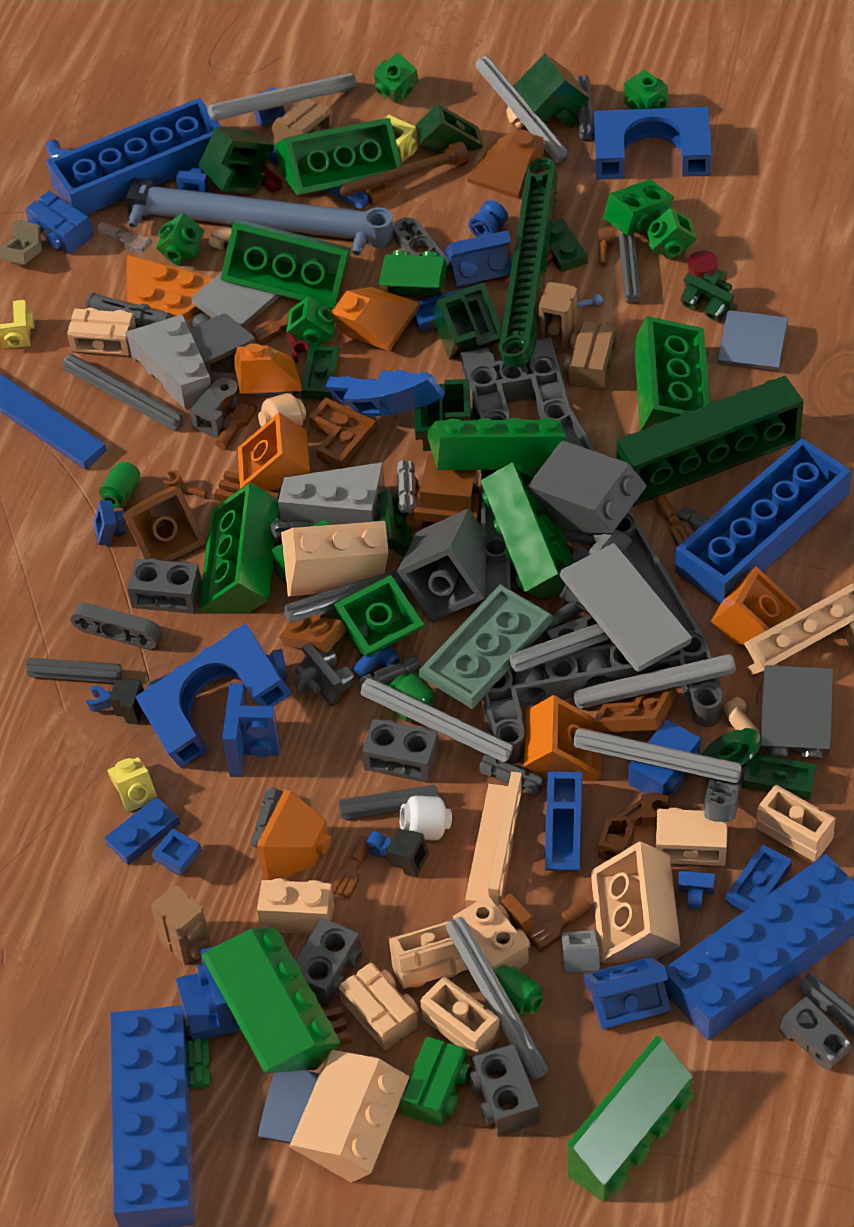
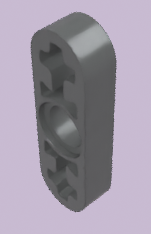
(419, 238)
(116, 625)
(722, 800)

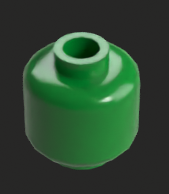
(414, 687)

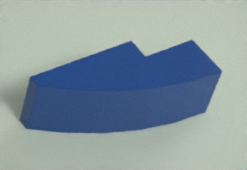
(563, 821)

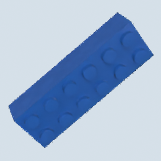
(150, 150)
(763, 520)
(763, 948)
(151, 1118)

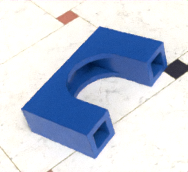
(681, 126)
(171, 699)

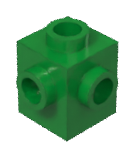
(395, 78)
(645, 92)
(671, 234)
(174, 240)
(311, 322)

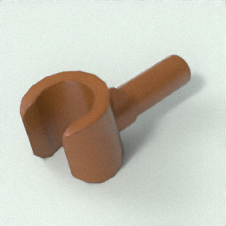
(606, 237)
(176, 480)

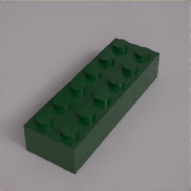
(714, 437)

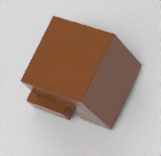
(446, 493)

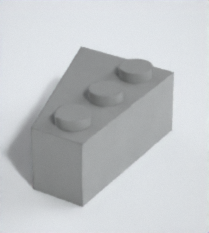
(172, 357)
(333, 495)

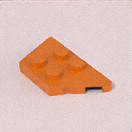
(163, 286)

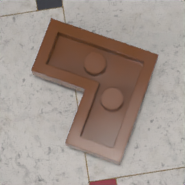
(346, 431)
(318, 630)
(641, 715)

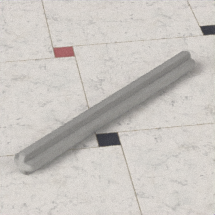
(281, 96)

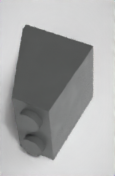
(585, 489)
(447, 565)
(796, 711)

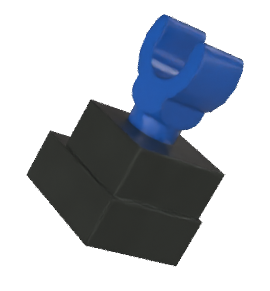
(121, 699)
(405, 850)

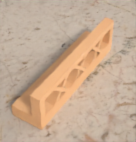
(801, 630)
(495, 841)

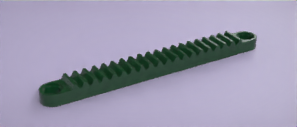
(529, 263)

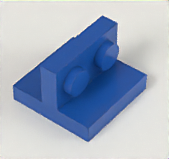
(479, 258)
(247, 731)
(628, 991)
(205, 1005)

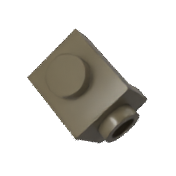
(23, 245)

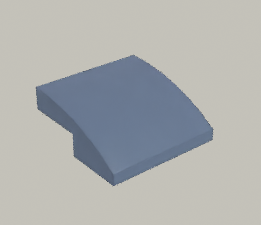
(753, 340)
(286, 1104)

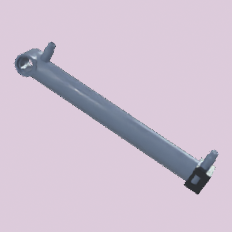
(361, 226)

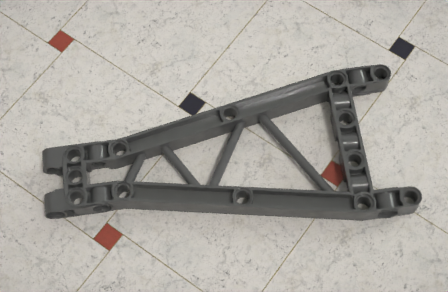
(541, 380)

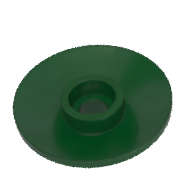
(735, 746)

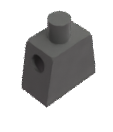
(218, 340)

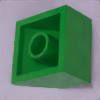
(414, 274)
(377, 616)

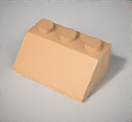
(333, 556)
(635, 905)
(349, 1113)

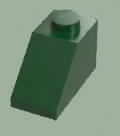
(443, 127)

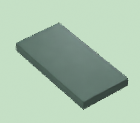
(483, 644)

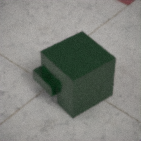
(552, 90)
(236, 159)
(467, 320)
(454, 404)

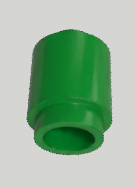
(120, 484)
(521, 990)

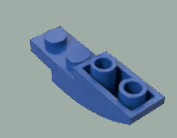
(389, 395)

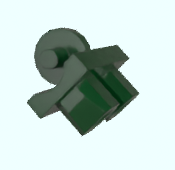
(712, 290)

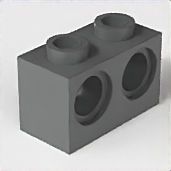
(164, 585)
(399, 757)
(318, 959)
(510, 1088)

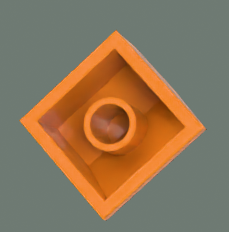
(273, 453)
(550, 740)

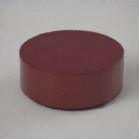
(701, 263)

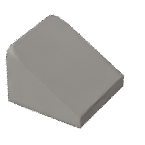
(580, 951)

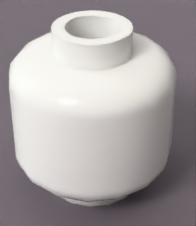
(426, 816)

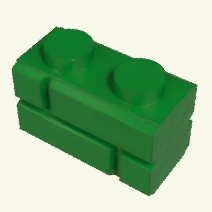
(435, 1081)

